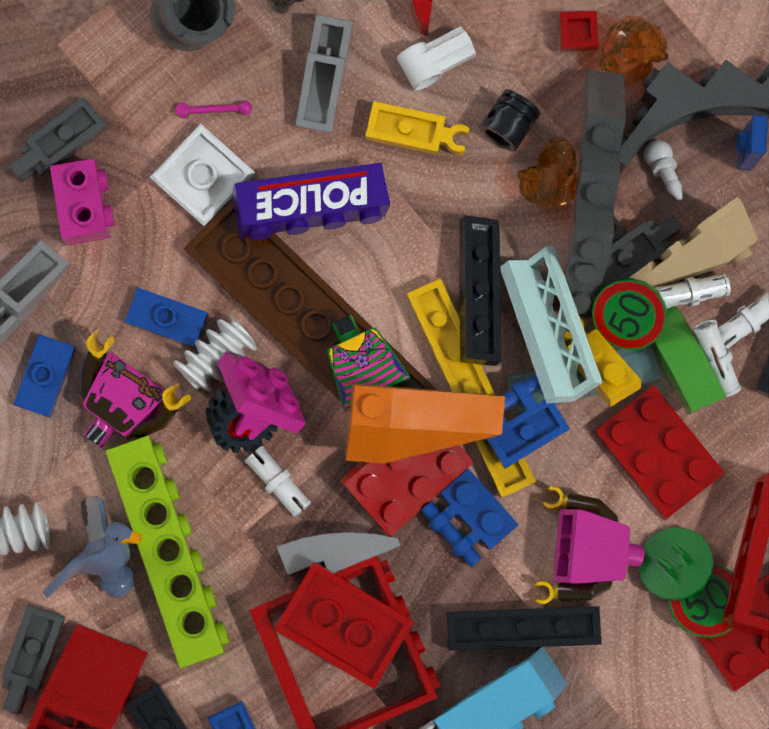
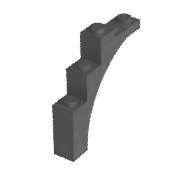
(679, 100)
(595, 187)

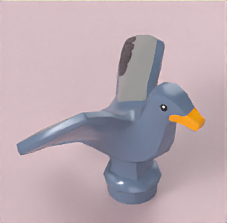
(105, 552)

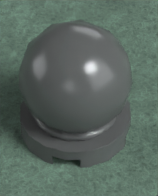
(191, 23)

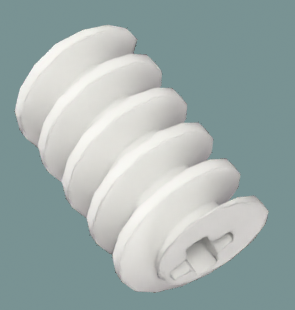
(204, 364)
(24, 529)

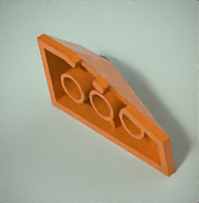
(409, 422)

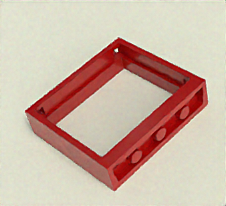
(749, 564)
(412, 646)

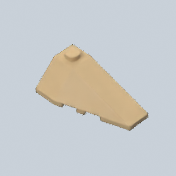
(711, 246)

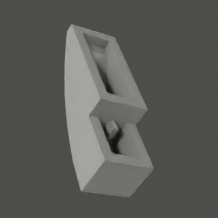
(324, 73)
(27, 286)
(334, 549)

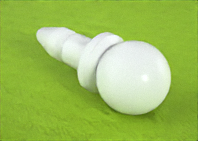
(660, 158)

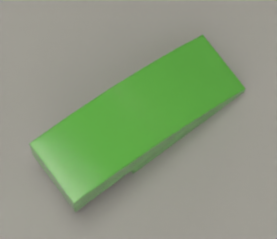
(686, 365)

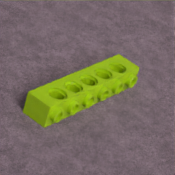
(126, 463)

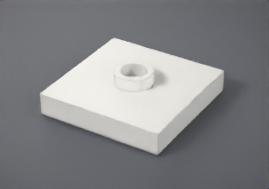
(201, 175)

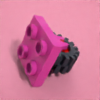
(253, 405)

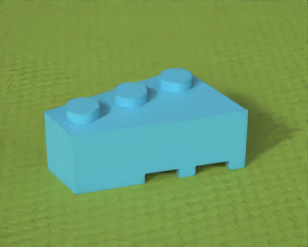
(508, 698)

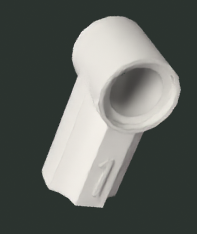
(427, 62)

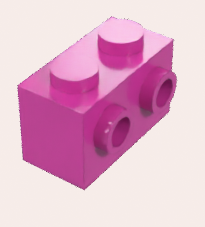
(81, 201)

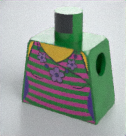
(362, 360)

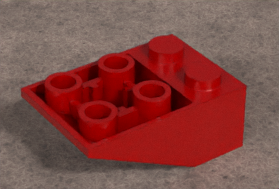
(89, 683)

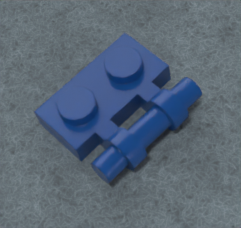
(530, 429)
(477, 509)

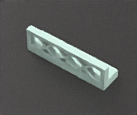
(545, 331)

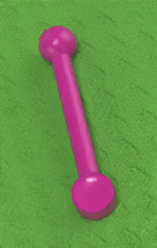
(183, 110)

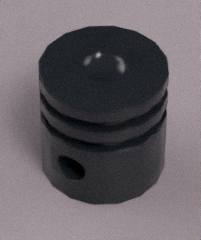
(510, 120)

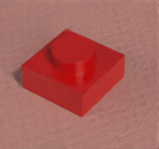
(578, 31)

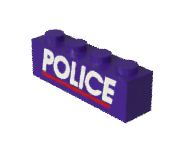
(310, 201)

